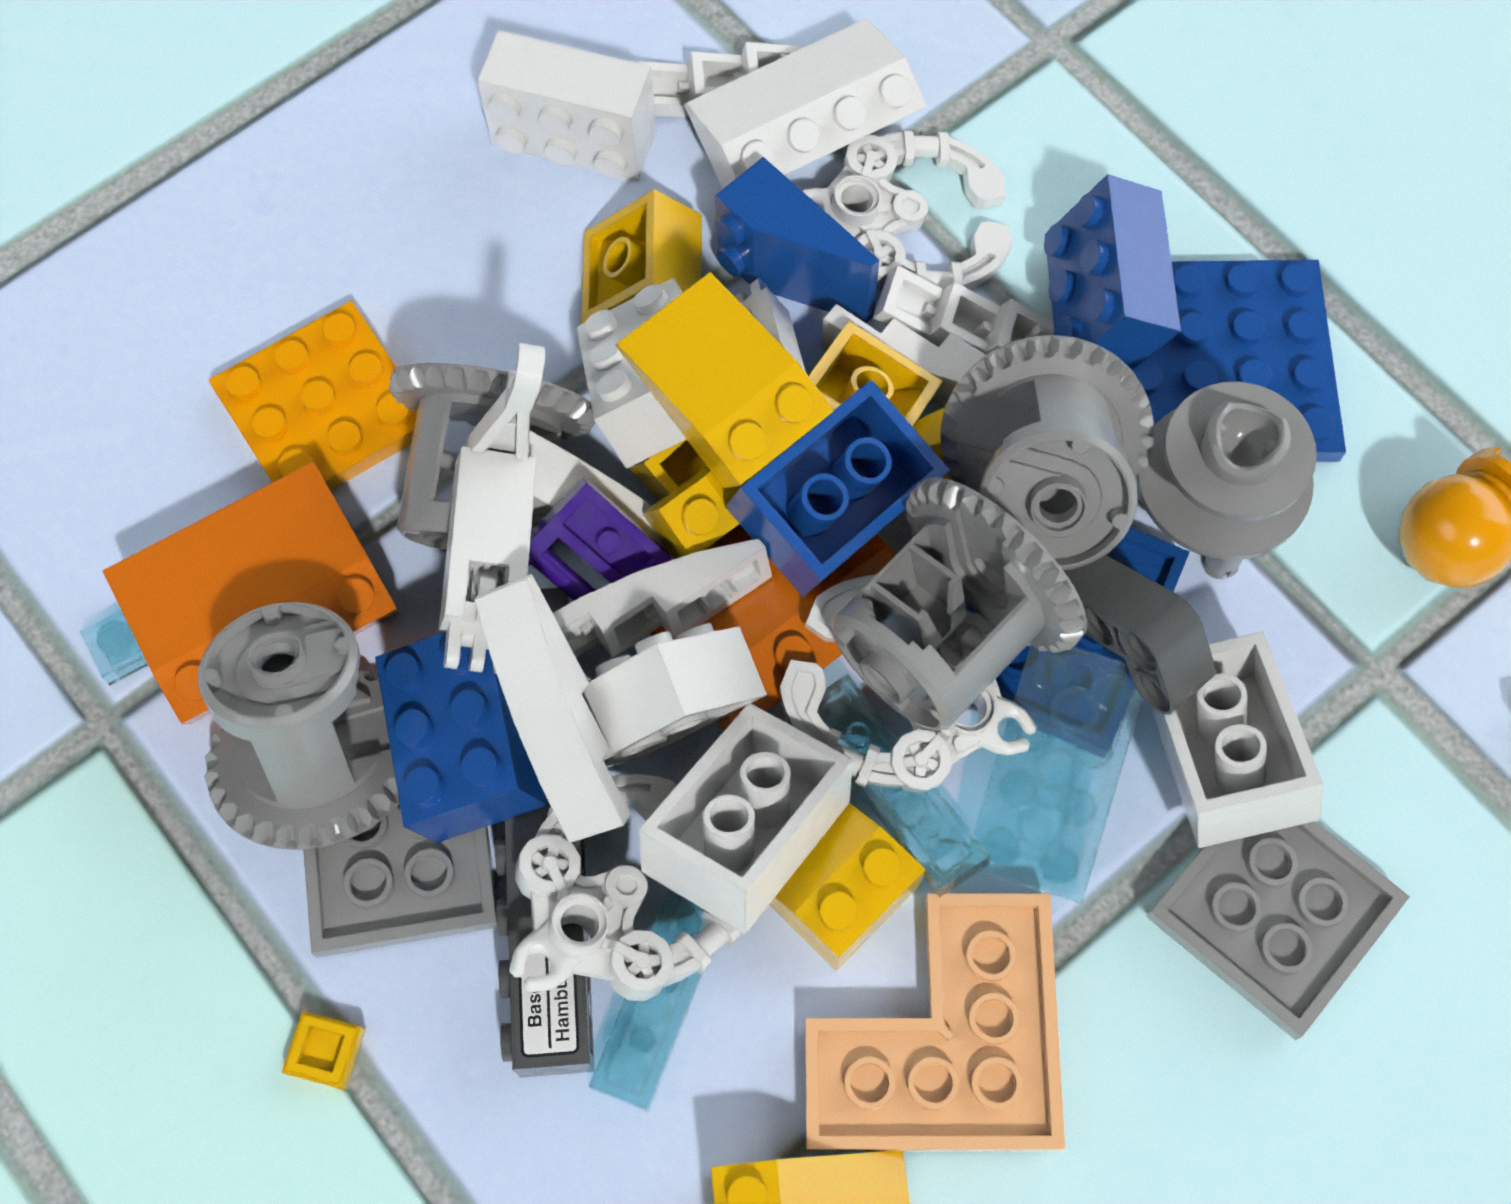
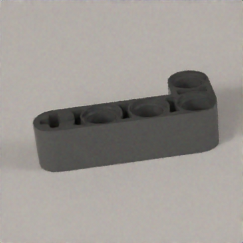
(1148, 628)

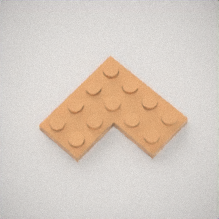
(973, 1071)

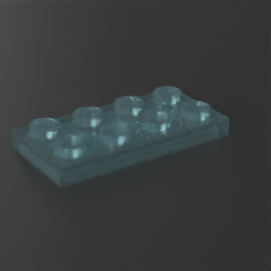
(1053, 801)

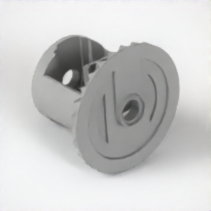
(465, 395)
(1053, 441)
(958, 557)
(300, 729)

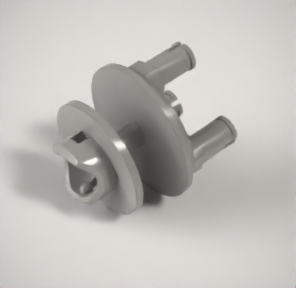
(1229, 474)

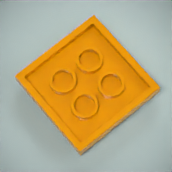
(318, 400)

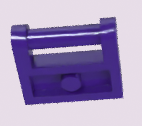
(598, 534)

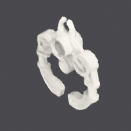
(890, 210)
(919, 757)
(605, 906)

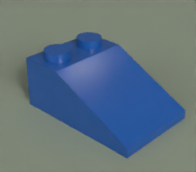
(792, 244)

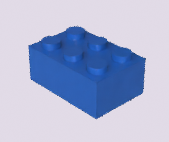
(1114, 271)
(835, 487)
(452, 743)

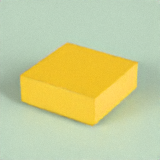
(323, 1050)

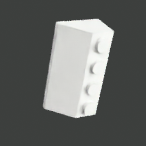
(806, 103)

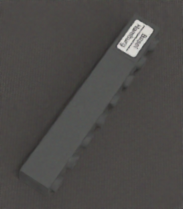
(550, 1027)

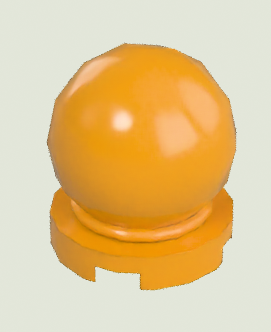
(1461, 523)

